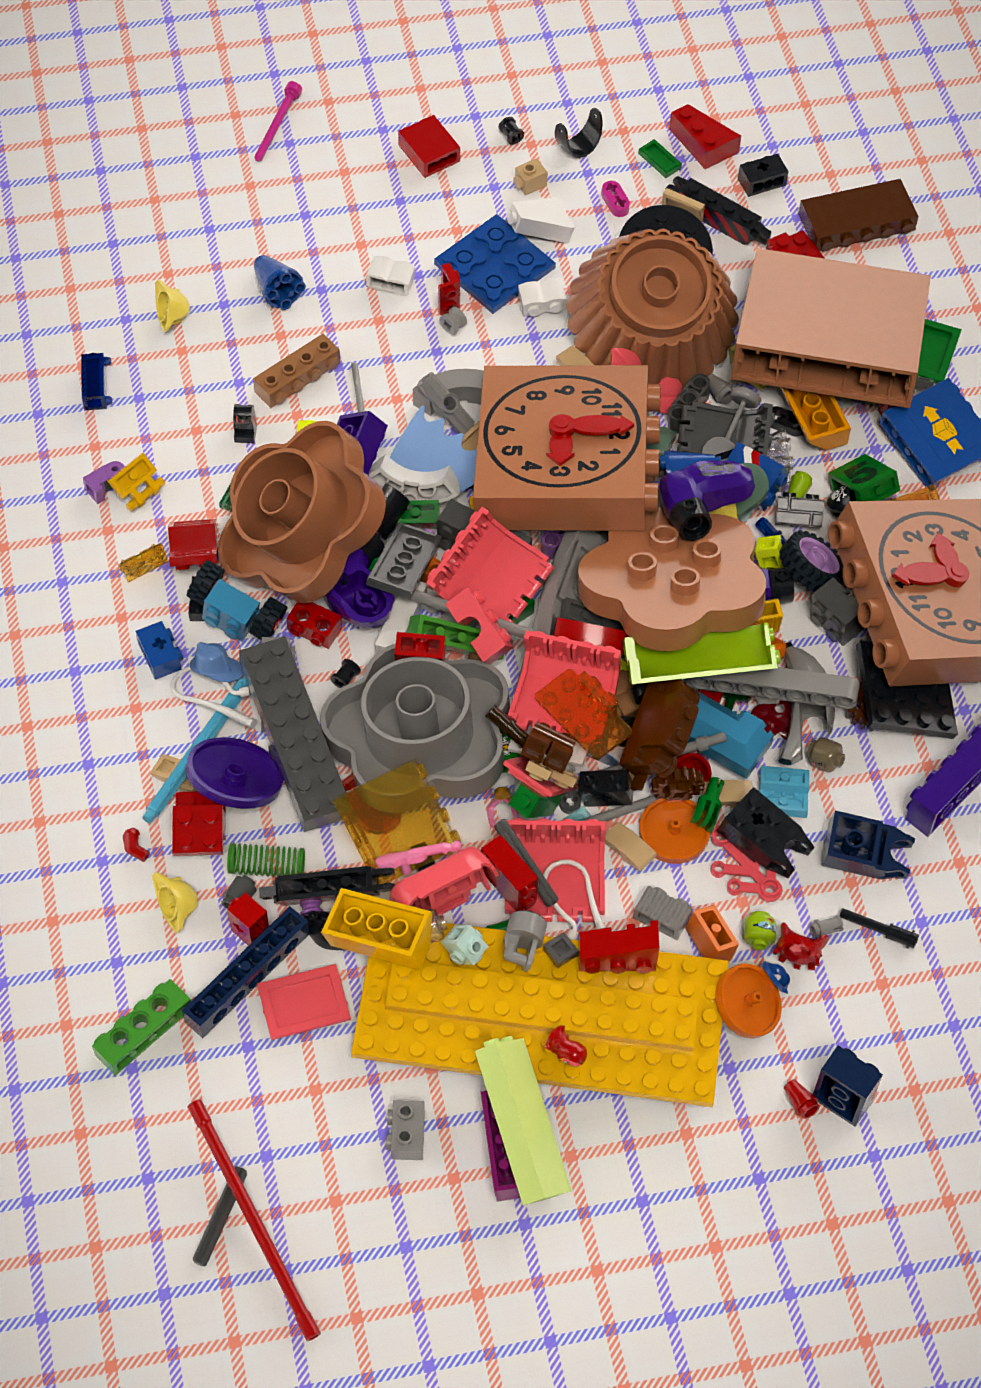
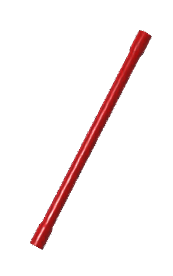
(303, 1316)

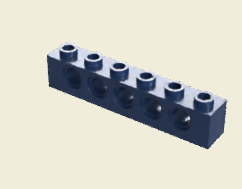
(245, 972)

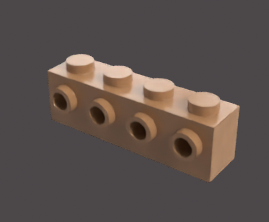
(297, 370)

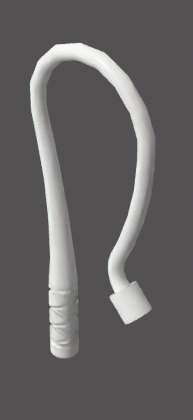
(229, 712)
(573, 934)

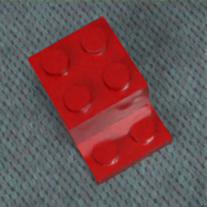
(192, 543)
(197, 825)

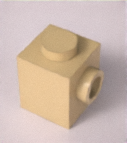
(530, 177)

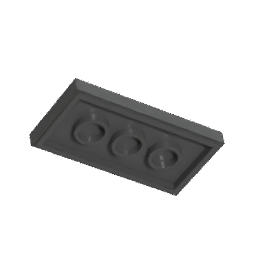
(404, 560)

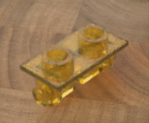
(143, 562)

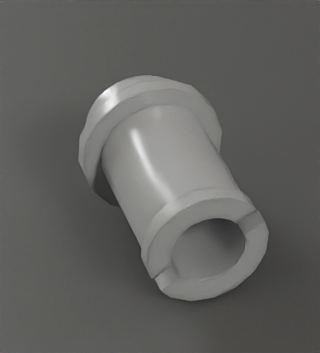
(826, 926)

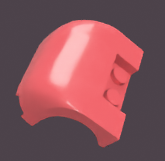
(445, 882)

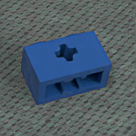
(159, 650)

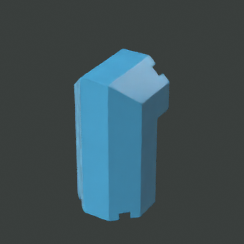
(744, 732)

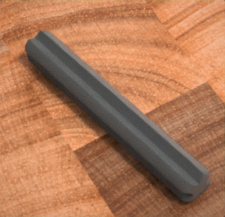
(544, 889)
(217, 1222)

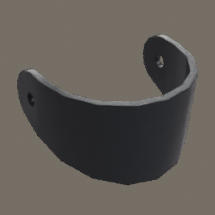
(586, 140)

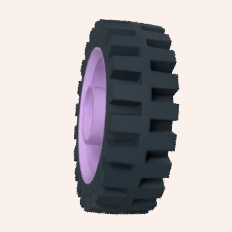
(811, 560)

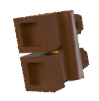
(547, 741)

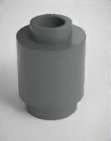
(238, 888)

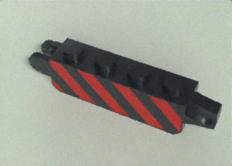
(724, 213)
(326, 885)

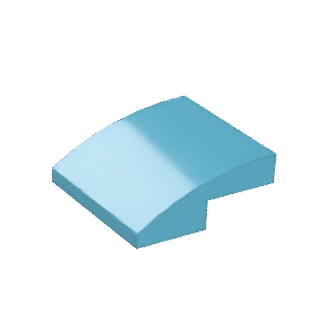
(786, 789)

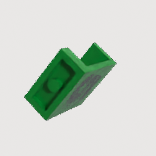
(867, 478)

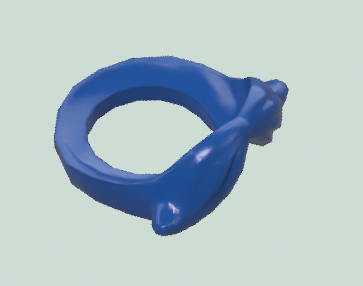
(772, 969)

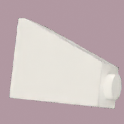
(541, 219)

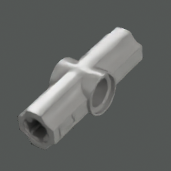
(437, 393)

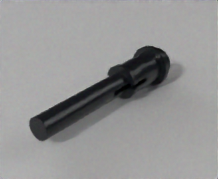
(892, 932)

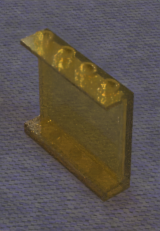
(395, 815)

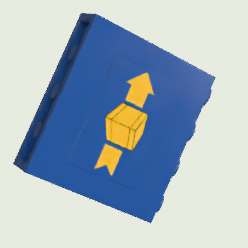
(936, 433)

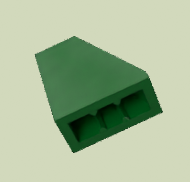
(531, 803)

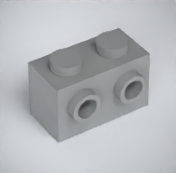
(407, 1130)

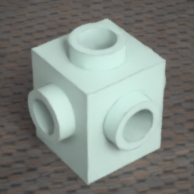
(464, 944)

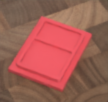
(546, 788)
(303, 1002)

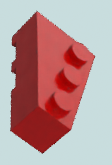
(703, 136)
(619, 950)

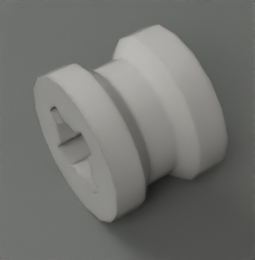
(453, 320)

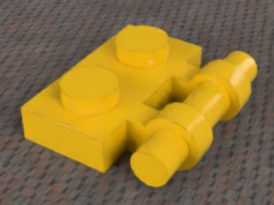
(133, 475)

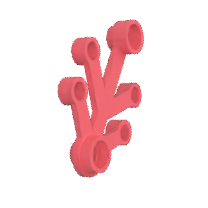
(745, 868)

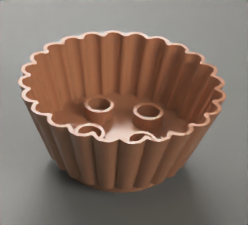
(657, 300)

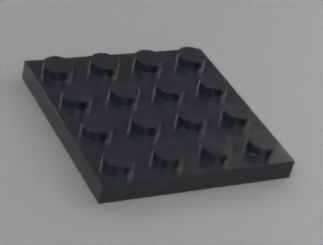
(904, 709)

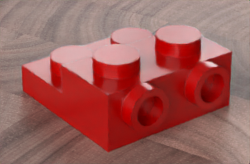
(795, 244)

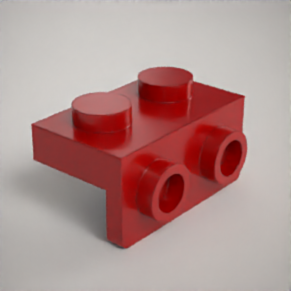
(448, 289)

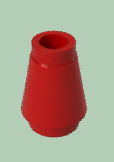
(802, 1100)

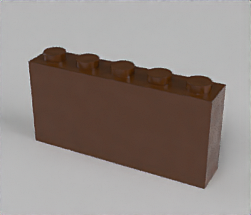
(858, 215)

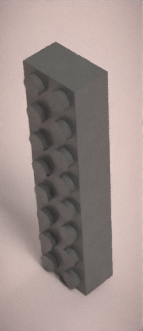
(293, 732)

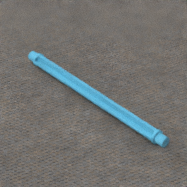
(179, 773)

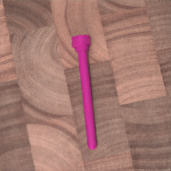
(292, 92)

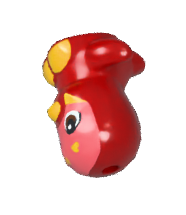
(567, 1050)

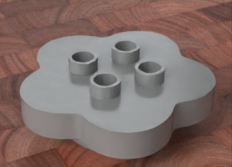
(421, 713)

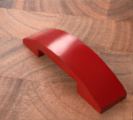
(589, 632)

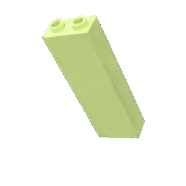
(522, 1120)

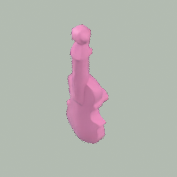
(414, 856)

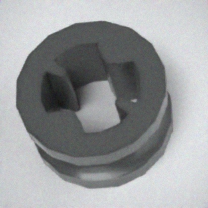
(565, 807)

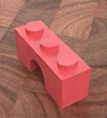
(492, 640)

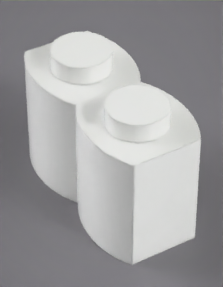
(390, 275)
(542, 297)

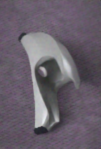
(801, 660)

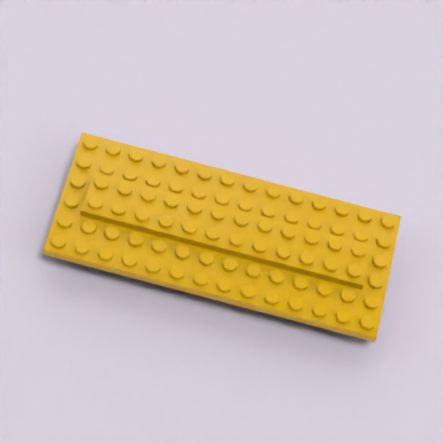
(641, 1031)

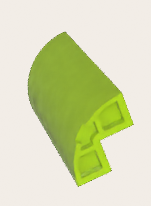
(712, 655)

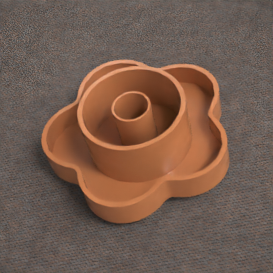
(300, 512)
(674, 588)

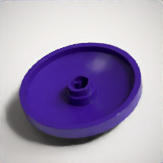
(234, 773)

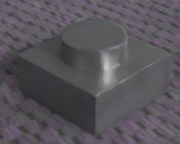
(560, 950)

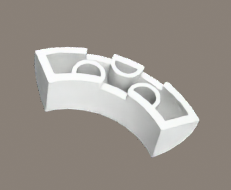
(416, 485)

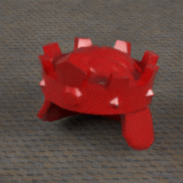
(799, 948)

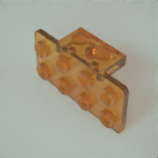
(585, 712)

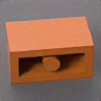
(712, 934)

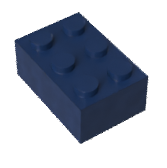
(847, 1085)

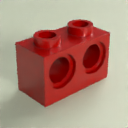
(317, 619)

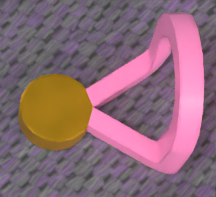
(500, 794)

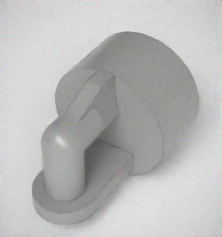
(524, 931)

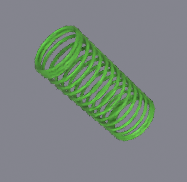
(231, 860)

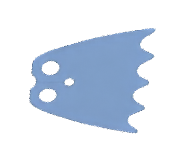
(429, 449)

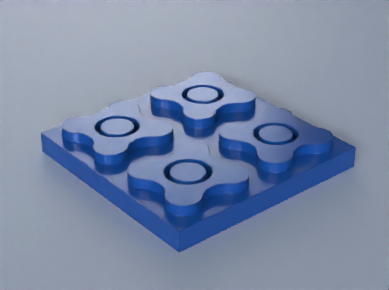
(495, 262)

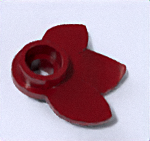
(774, 720)

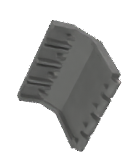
(713, 421)

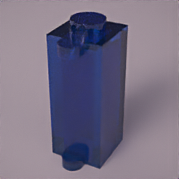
(94, 381)

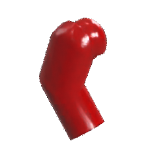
(131, 845)

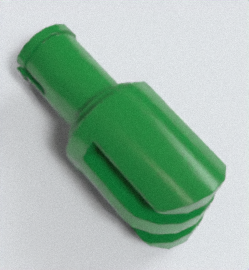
(708, 805)

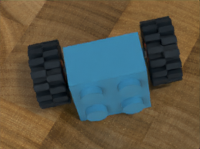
(232, 609)

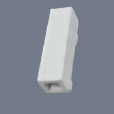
(399, 619)

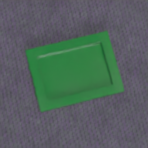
(937, 350)

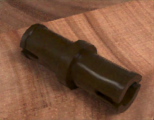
(507, 726)

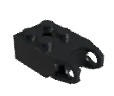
(764, 833)

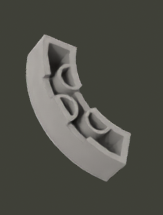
(461, 382)

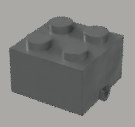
(836, 612)

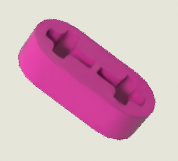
(611, 200)

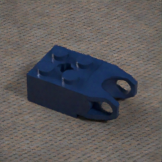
(870, 849)

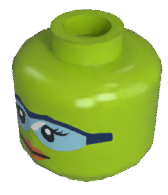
(759, 930)

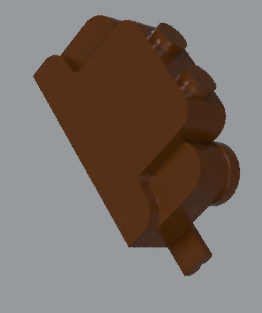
(660, 730)

